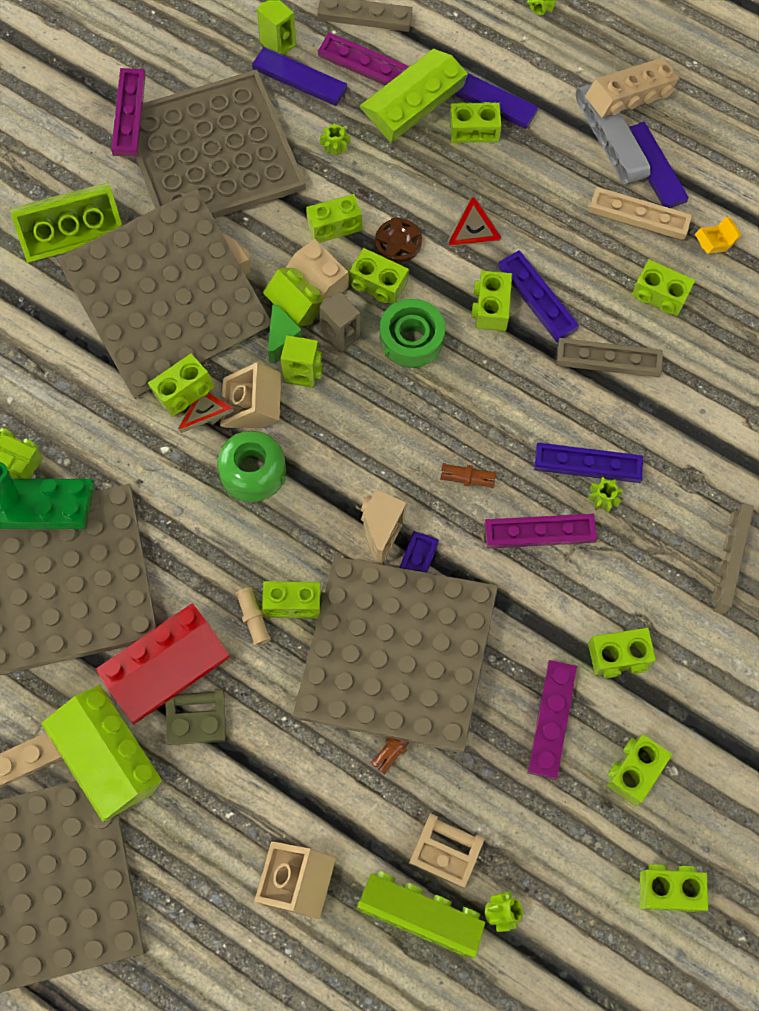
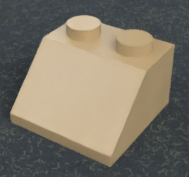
(320, 269)
(254, 397)
(382, 521)
(295, 879)

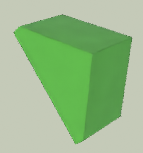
(280, 327)

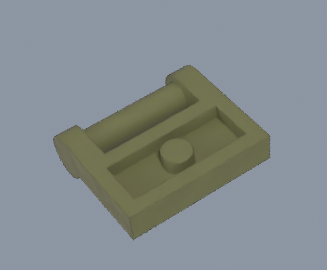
(197, 726)

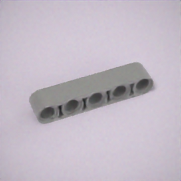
(616, 141)

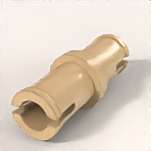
(253, 616)

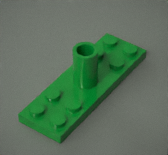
(44, 502)

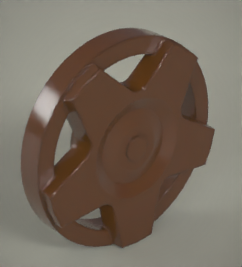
(398, 239)

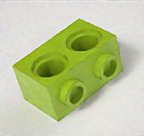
(475, 122)
(334, 218)
(382, 272)
(665, 283)
(492, 300)
(301, 361)
(181, 385)
(291, 599)
(619, 645)
(643, 773)
(673, 897)

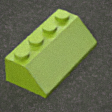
(414, 93)
(65, 221)
(101, 753)
(422, 916)

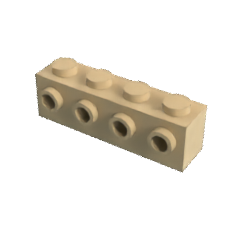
(632, 87)

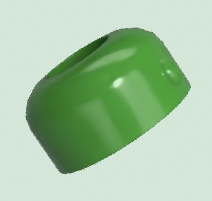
(413, 316)
(251, 485)

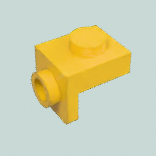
(719, 237)

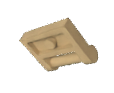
(443, 860)

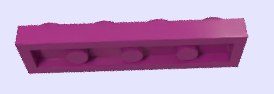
(360, 59)
(128, 112)
(540, 531)
(552, 720)

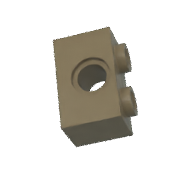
(339, 321)

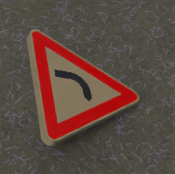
(473, 226)
(204, 410)

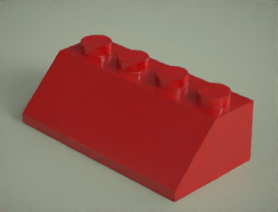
(162, 663)

